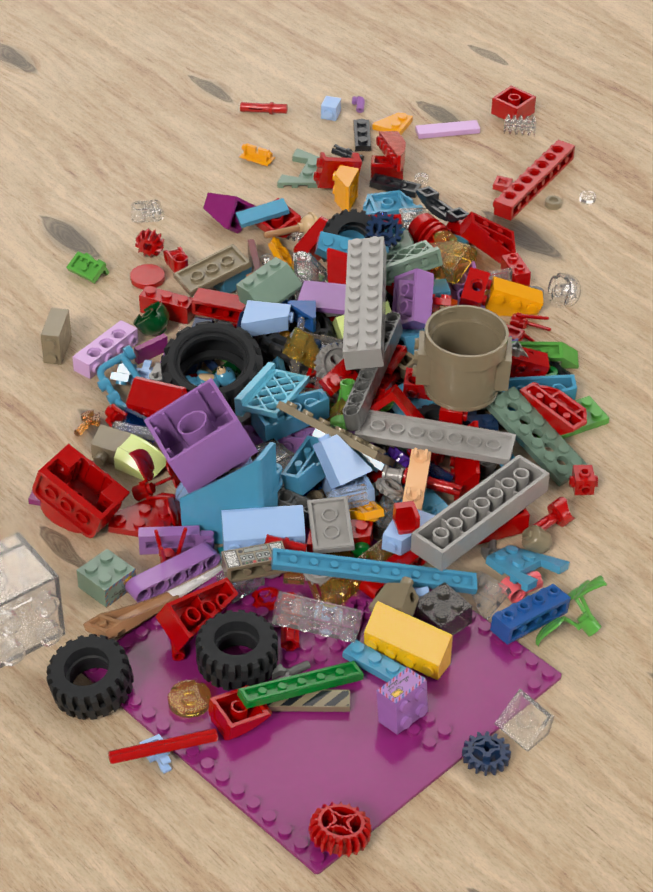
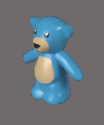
(222, 377)

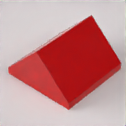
(382, 166)

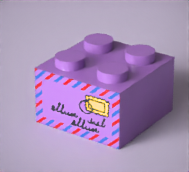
(402, 701)

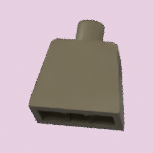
(106, 443)
(398, 596)

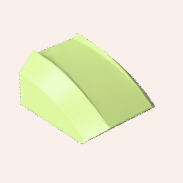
(126, 464)

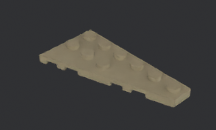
(323, 425)

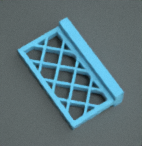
(260, 386)

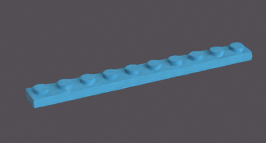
(370, 570)

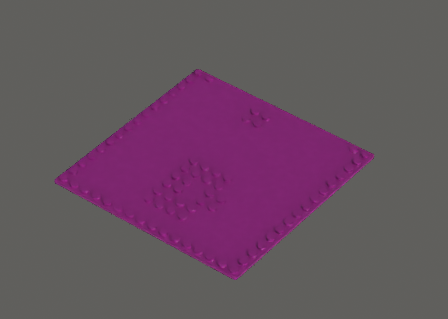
(319, 758)

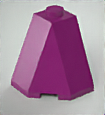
(224, 209)

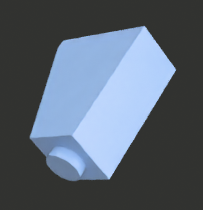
(266, 317)
(339, 460)
(398, 543)

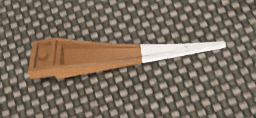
(121, 620)

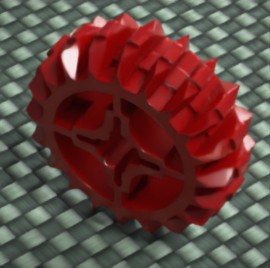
(339, 834)

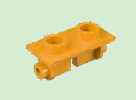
(262, 157)

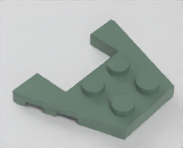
(306, 174)

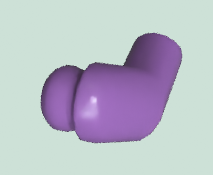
(360, 102)

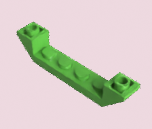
(556, 352)

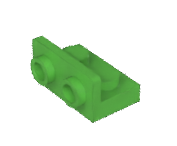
(87, 267)

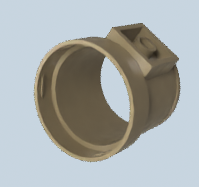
(463, 357)

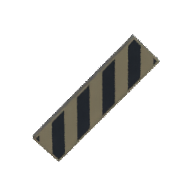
(315, 702)

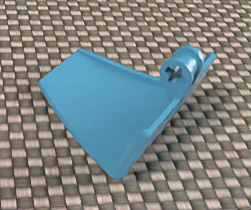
(248, 487)

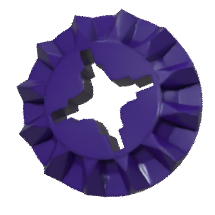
(398, 455)

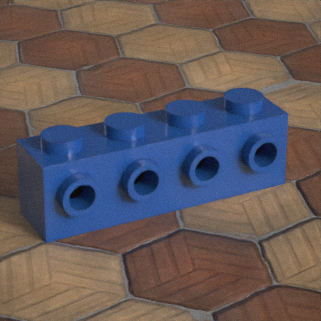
(529, 613)

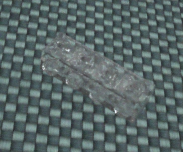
(316, 617)

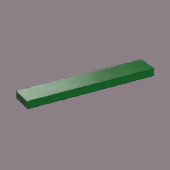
(300, 684)

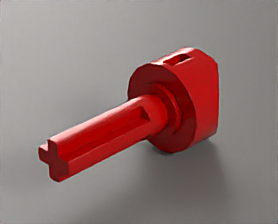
(558, 514)

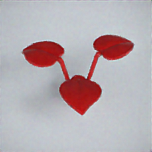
(145, 489)

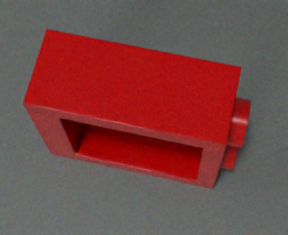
(395, 394)

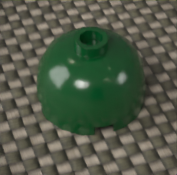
(153, 320)

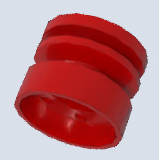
(425, 227)

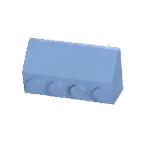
(251, 525)

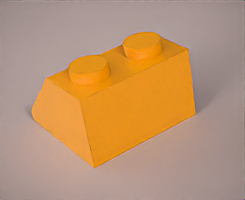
(345, 186)

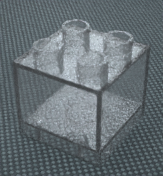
(28, 601)

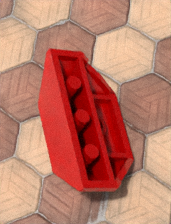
(556, 407)

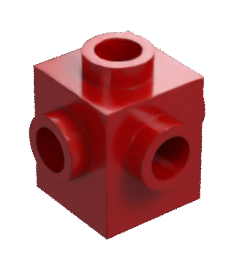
(583, 480)

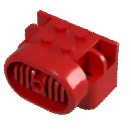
(77, 493)

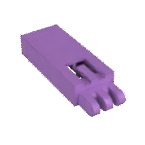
(170, 538)

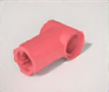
(517, 593)

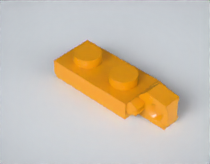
(280, 251)

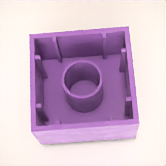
(200, 436)

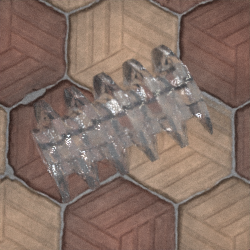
(520, 125)

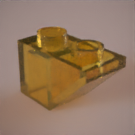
(301, 348)

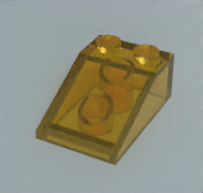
(455, 258)

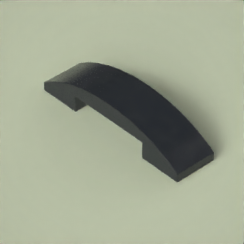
(431, 201)

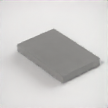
(330, 525)

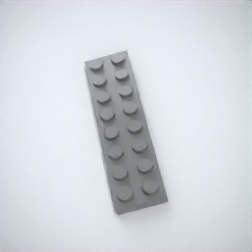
(437, 437)

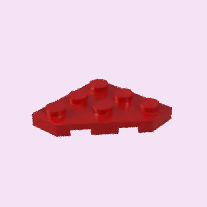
(142, 514)

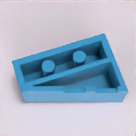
(303, 469)

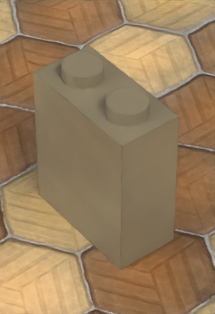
(56, 336)

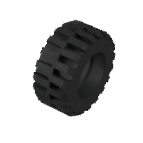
(348, 221)
(236, 630)
(96, 698)

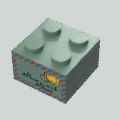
(105, 577)

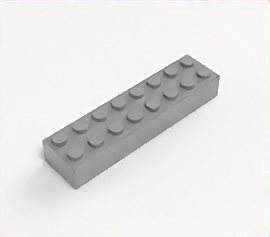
(479, 512)

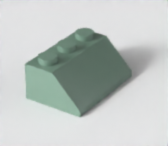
(269, 283)

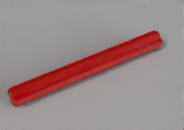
(162, 746)

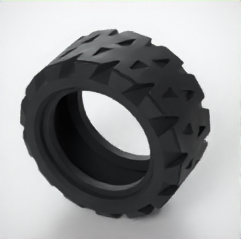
(209, 342)

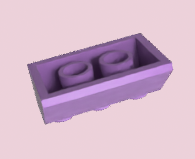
(413, 298)

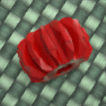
(149, 242)

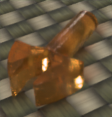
(88, 419)

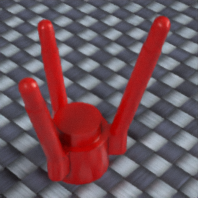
(519, 320)
(114, 414)
(168, 553)

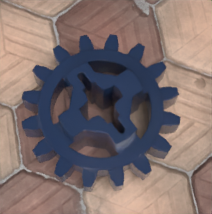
(380, 225)
(486, 753)

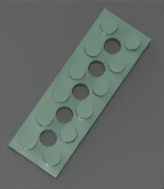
(536, 424)

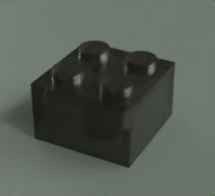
(444, 609)

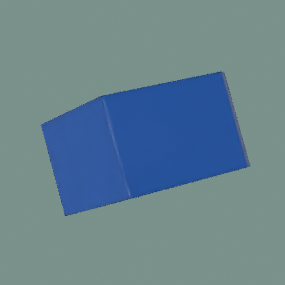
(305, 309)

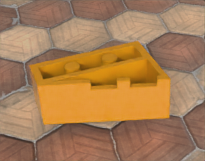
(510, 297)

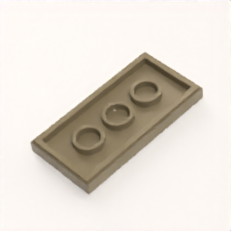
(212, 270)

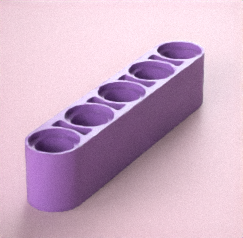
(172, 572)

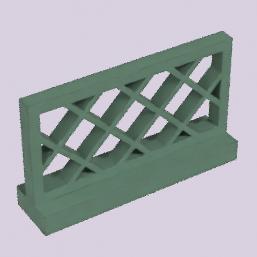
(412, 257)

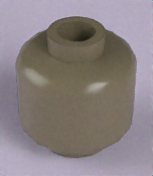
(536, 539)

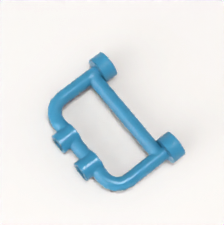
(104, 383)

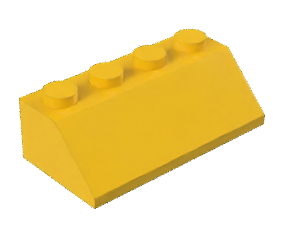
(408, 640)

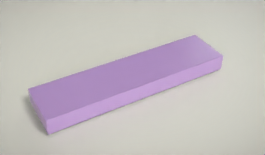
(447, 129)

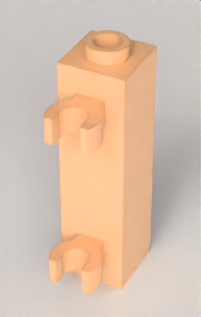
(417, 477)

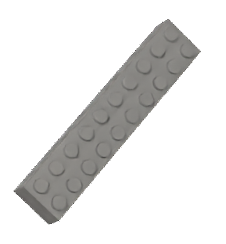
(365, 303)

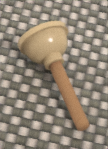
(305, 224)

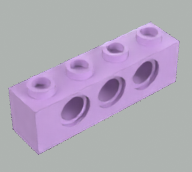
(104, 348)

